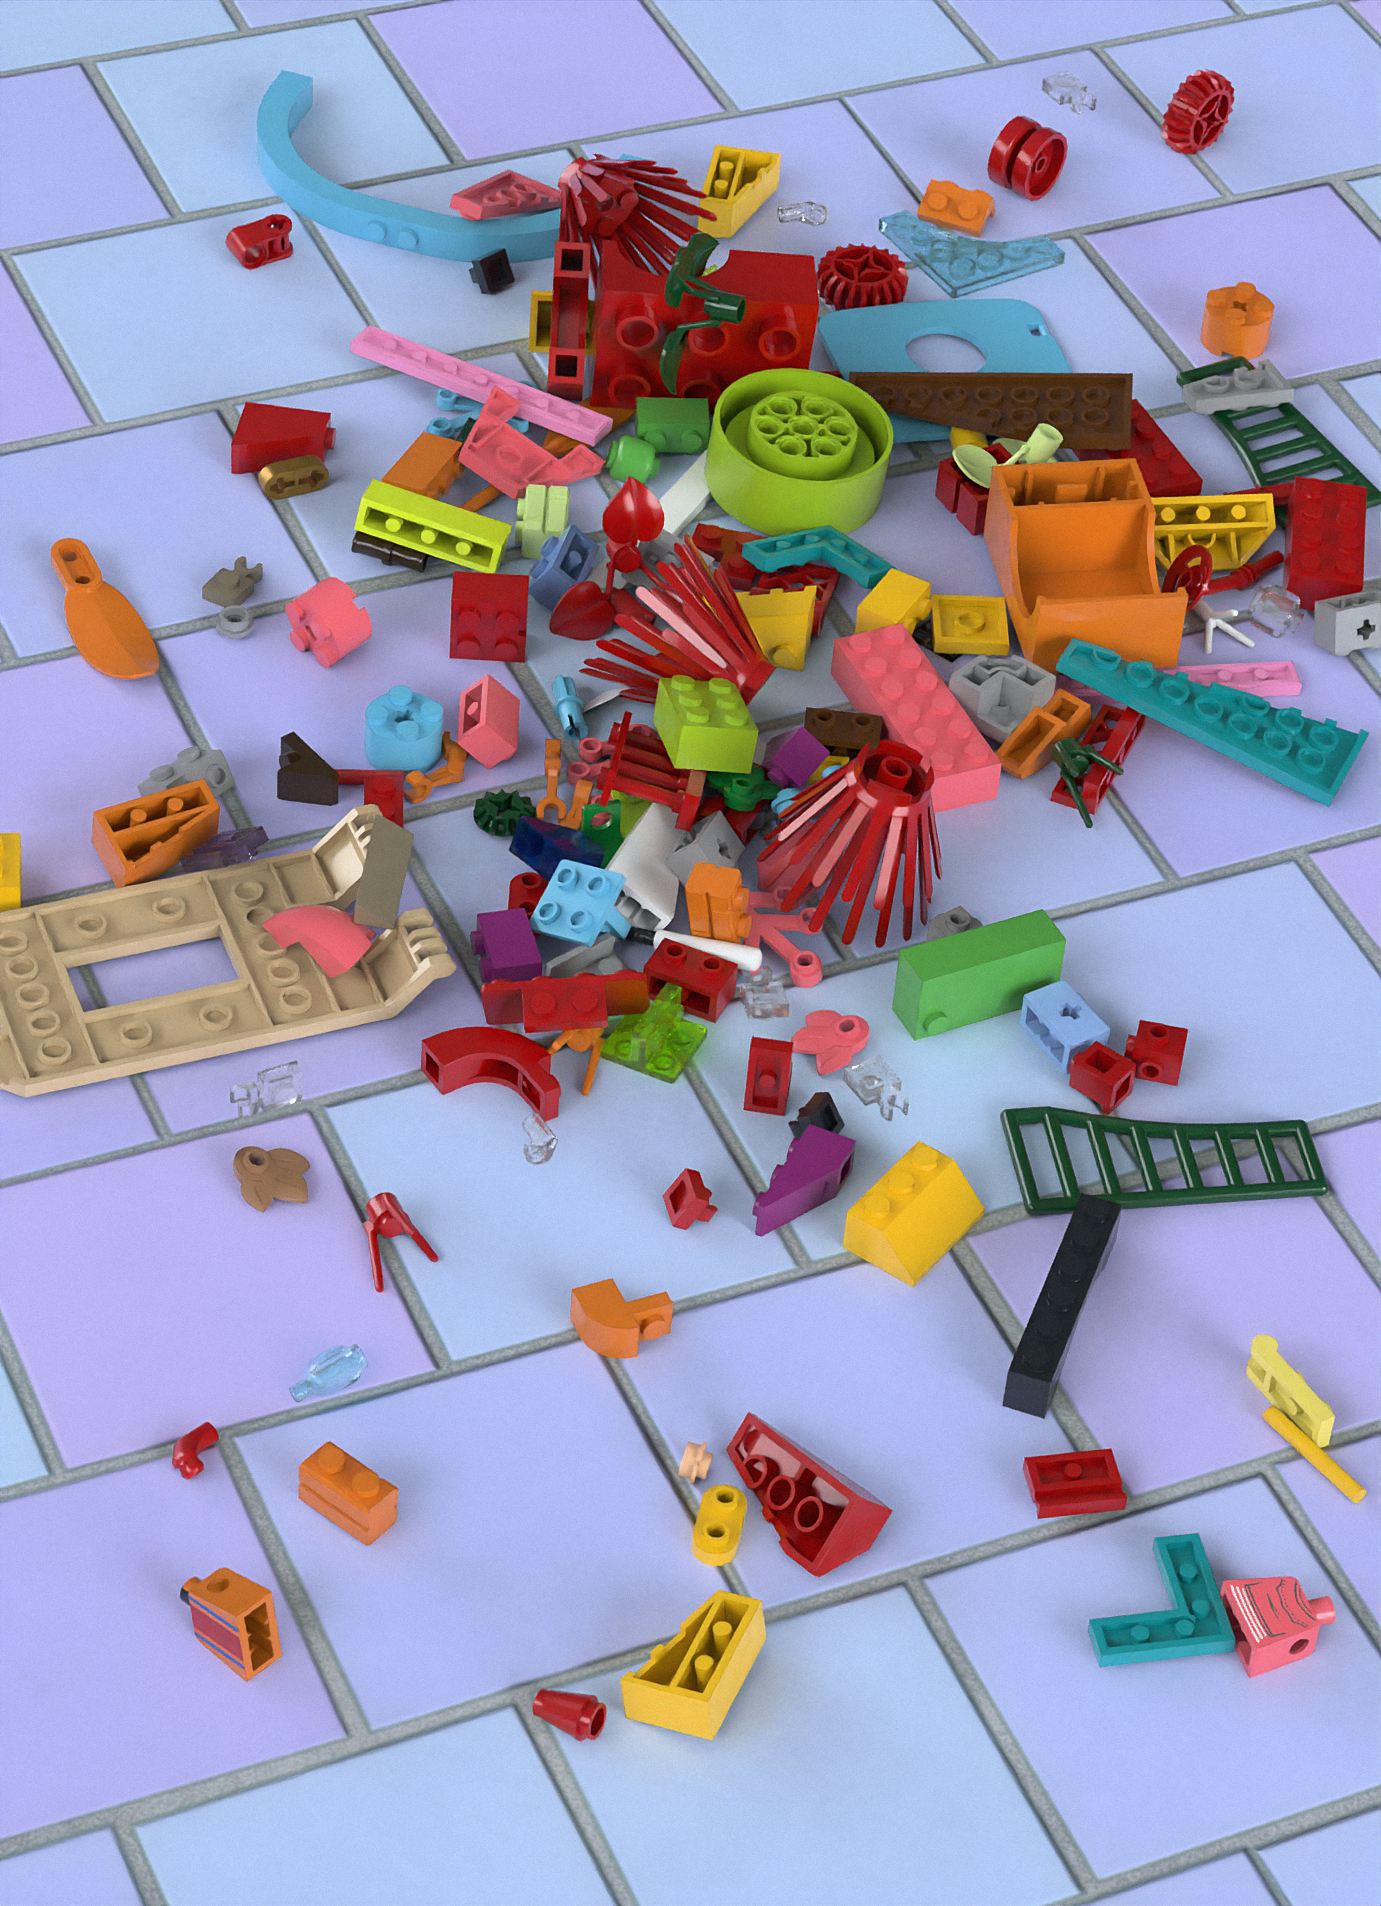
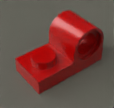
(768, 1076)

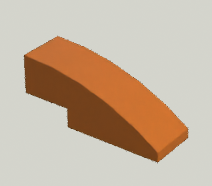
(1032, 741)

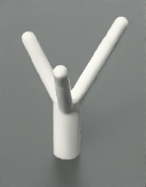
(1213, 619)

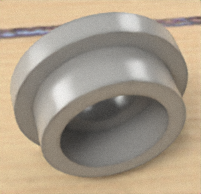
(234, 622)

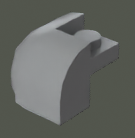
(1000, 692)

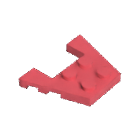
(515, 461)

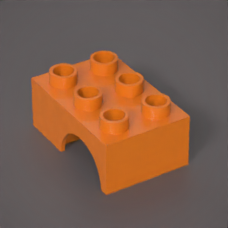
(1081, 561)

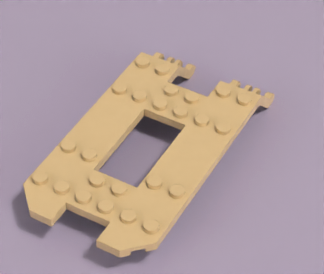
(279, 991)

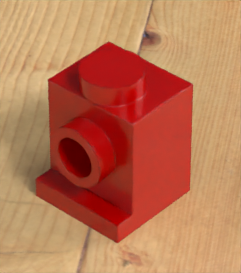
(1102, 1075)

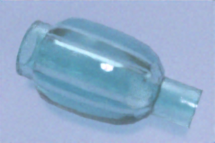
(330, 1372)

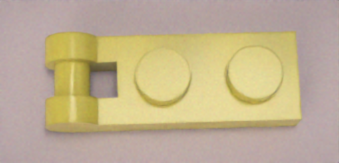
(1289, 1390)

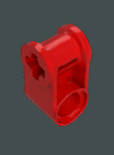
(259, 243)

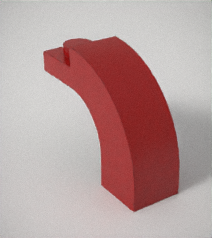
(492, 1056)

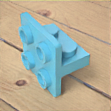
(580, 905)

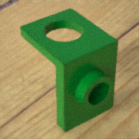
(606, 835)

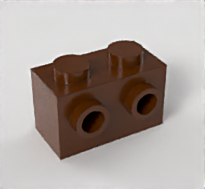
(843, 731)

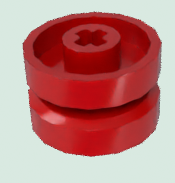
(1027, 158)

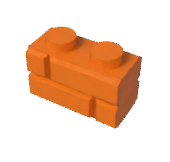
(717, 903)
(348, 1493)

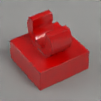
(688, 1200)

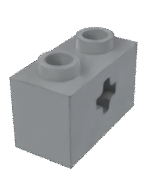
(1348, 622)
(708, 842)

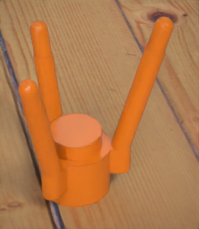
(580, 1041)

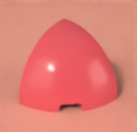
(324, 933)

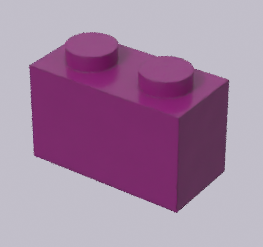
(506, 946)

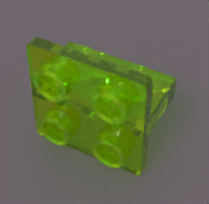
(658, 1040)

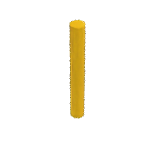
(1314, 1454)

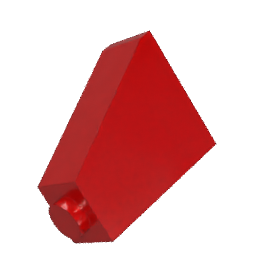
(278, 434)

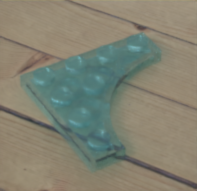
(963, 263)

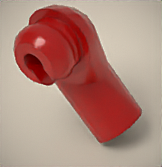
(190, 1446)

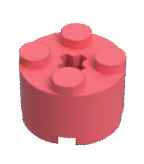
(328, 621)

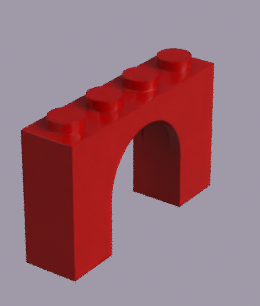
(568, 320)

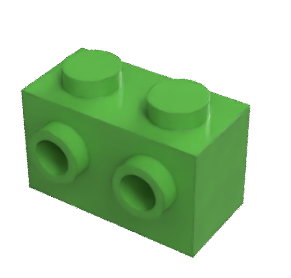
(673, 424)

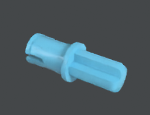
(569, 707)

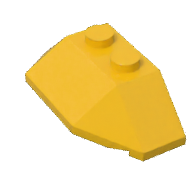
(1224, 524)

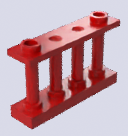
(646, 771)

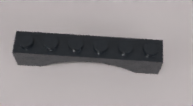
(1054, 1319)

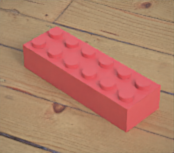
(892, 678)

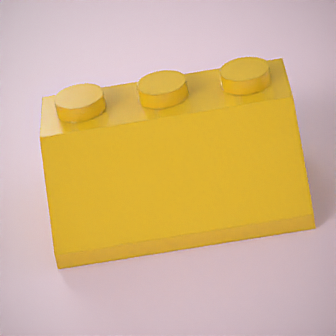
(912, 1214)

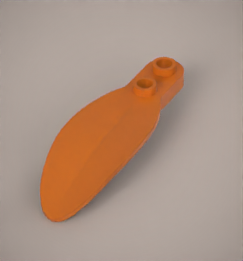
(100, 618)

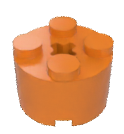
(1237, 321)

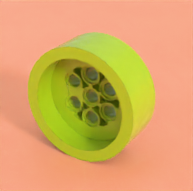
(798, 452)

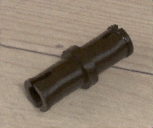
(389, 552)

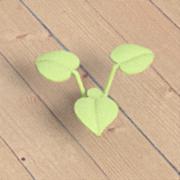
(1038, 449)

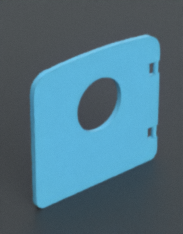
(877, 339)

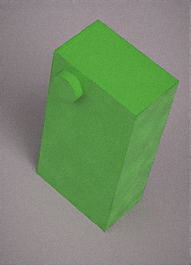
(976, 973)

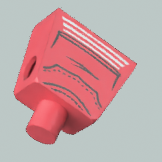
(1273, 1621)

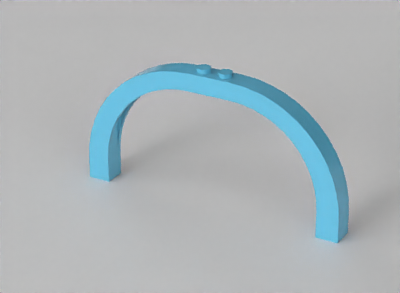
(378, 219)

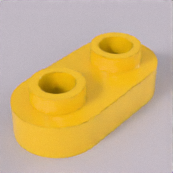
(722, 1516)

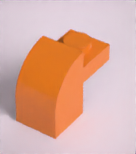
(617, 1326)

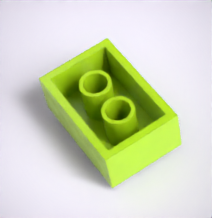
(705, 724)

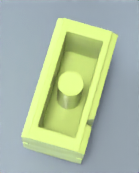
(542, 515)

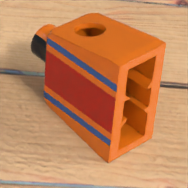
(234, 1620)

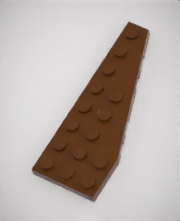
(1083, 407)

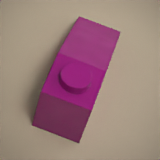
(793, 757)

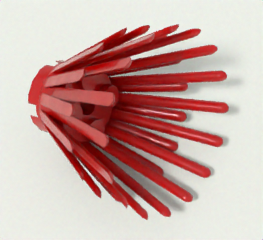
(605, 202)
(700, 644)
(876, 799)

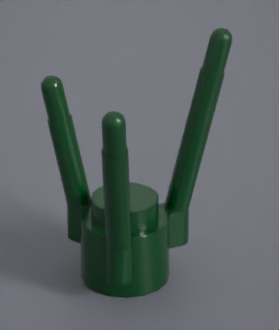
(1073, 762)

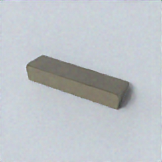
(383, 874)

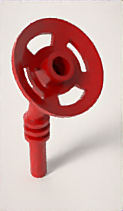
(1197, 578)

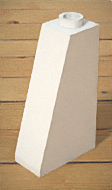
(650, 884)

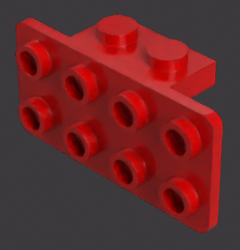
(565, 1003)

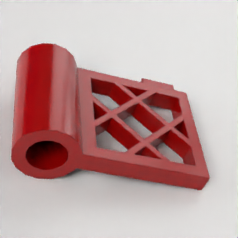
(804, 575)

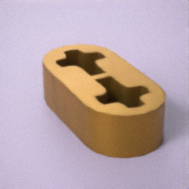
(293, 477)

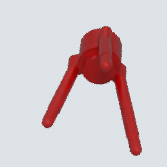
(389, 1220)

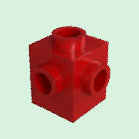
(1157, 1051)

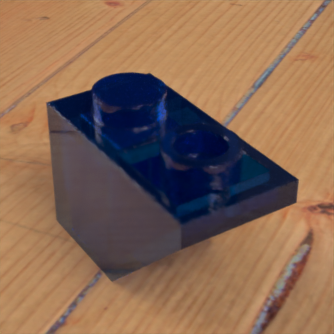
(546, 844)

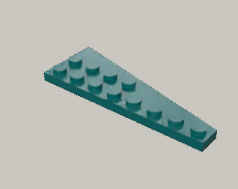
(1271, 740)

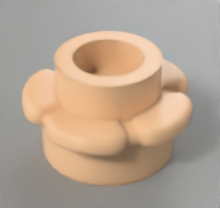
(695, 1462)

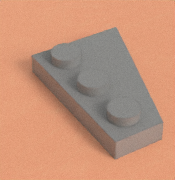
(1242, 390)

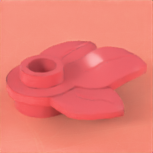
(831, 1038)

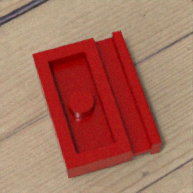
(1074, 1483)

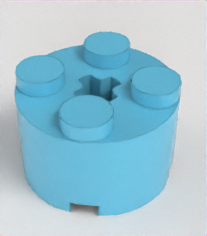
(403, 731)

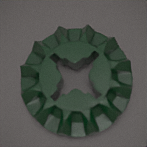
(487, 808)

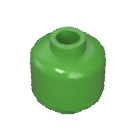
(632, 458)

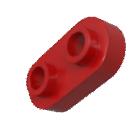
(526, 892)

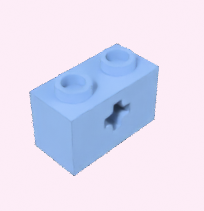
(1062, 1022)

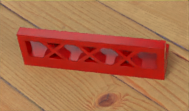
(1117, 747)

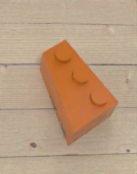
(152, 832)

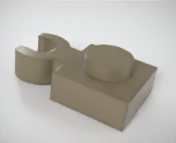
(234, 586)

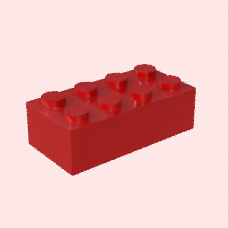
(1159, 460)
(1324, 540)

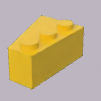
(736, 187)
(781, 624)
(700, 1670)

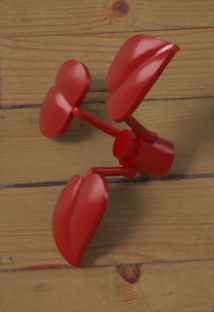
(627, 518)

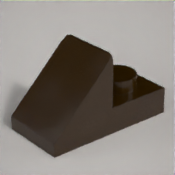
(305, 774)

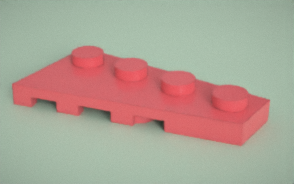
(504, 195)

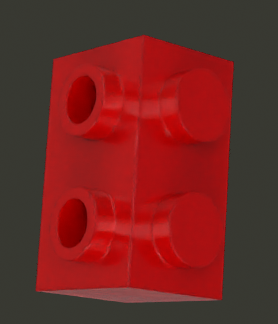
(705, 979)

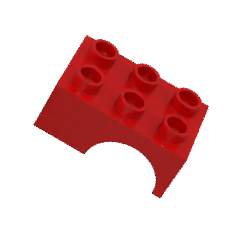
(635, 320)

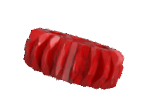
(1198, 112)
(861, 277)

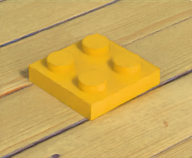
(969, 625)

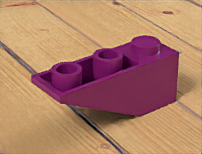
(810, 1177)

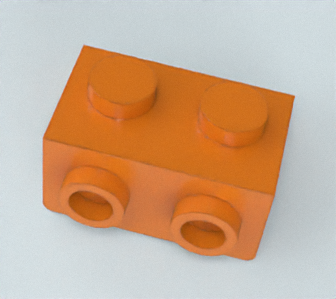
(956, 207)

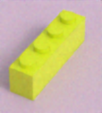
(432, 527)

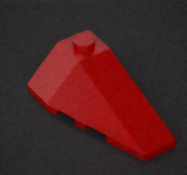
(812, 1505)

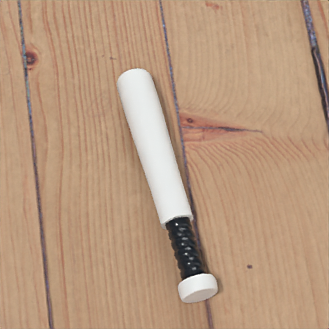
(746, 957)

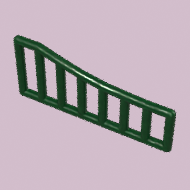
(1292, 419)
(1180, 1134)

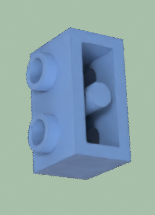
(562, 565)

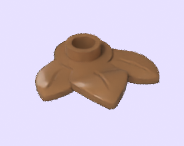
(274, 1175)

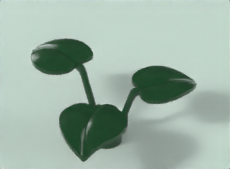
(718, 304)

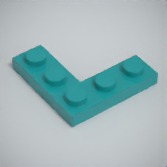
(816, 544)
(1192, 1628)

